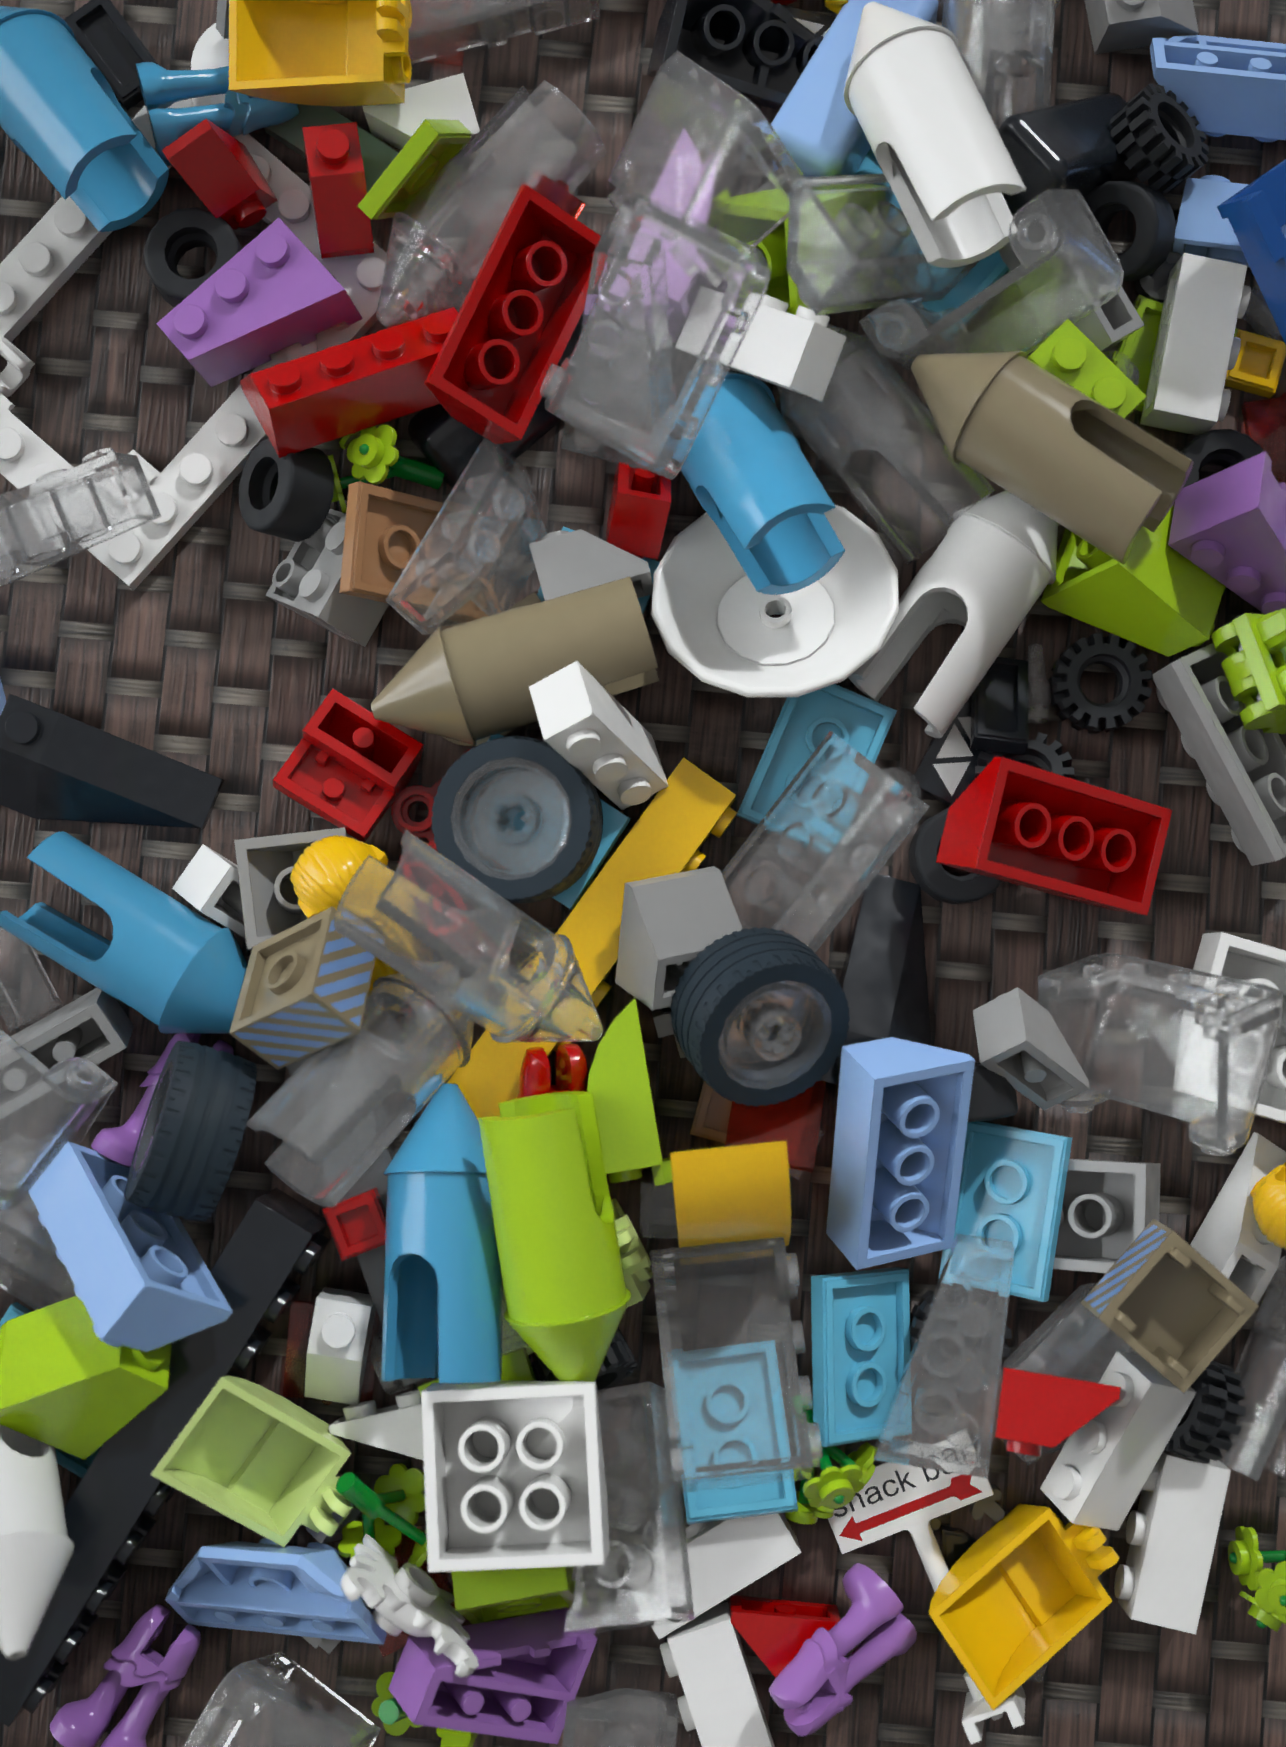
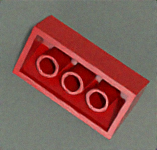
(515, 319)
(348, 384)
(1057, 836)

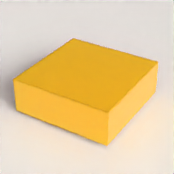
(1257, 365)

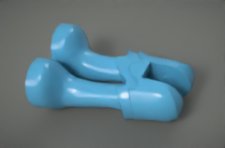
(237, 114)

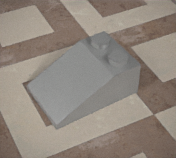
(1104, 1211)

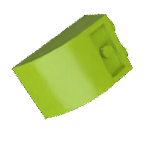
(625, 1102)

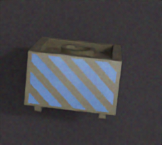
(302, 992)
(1169, 1304)

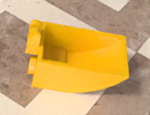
(320, 51)
(732, 1194)
(1021, 1596)

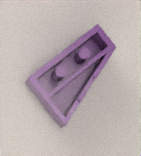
(256, 306)
(1237, 530)
(515, 1692)

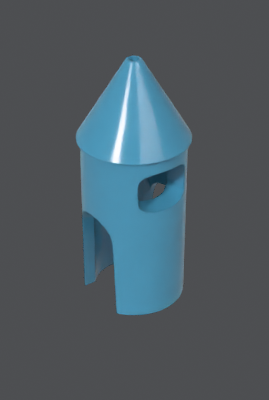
(71, 123)
(762, 489)
(161, 953)
(441, 1252)

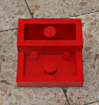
(349, 766)

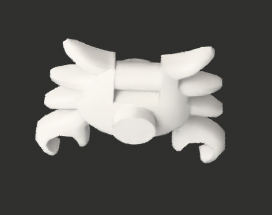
(408, 1602)

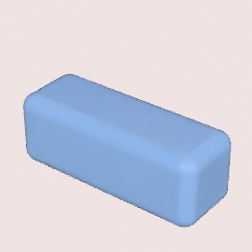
(814, 117)

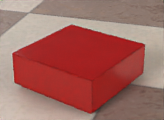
(357, 1224)

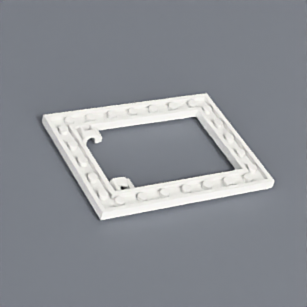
(224, 443)

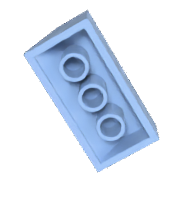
(897, 1150)
(126, 1261)

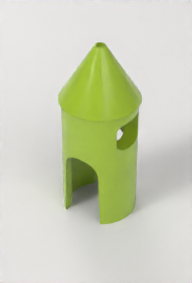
(555, 1229)

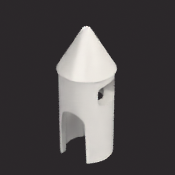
(931, 135)
(979, 578)
(31, 1538)

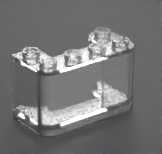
(733, 1365)

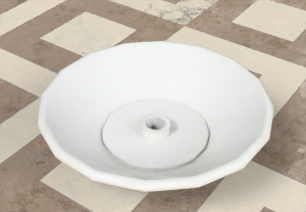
(723, 626)

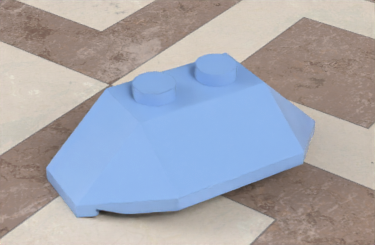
(1226, 83)
(272, 1592)

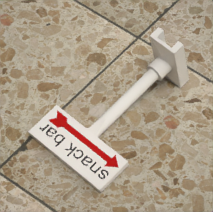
(907, 1499)

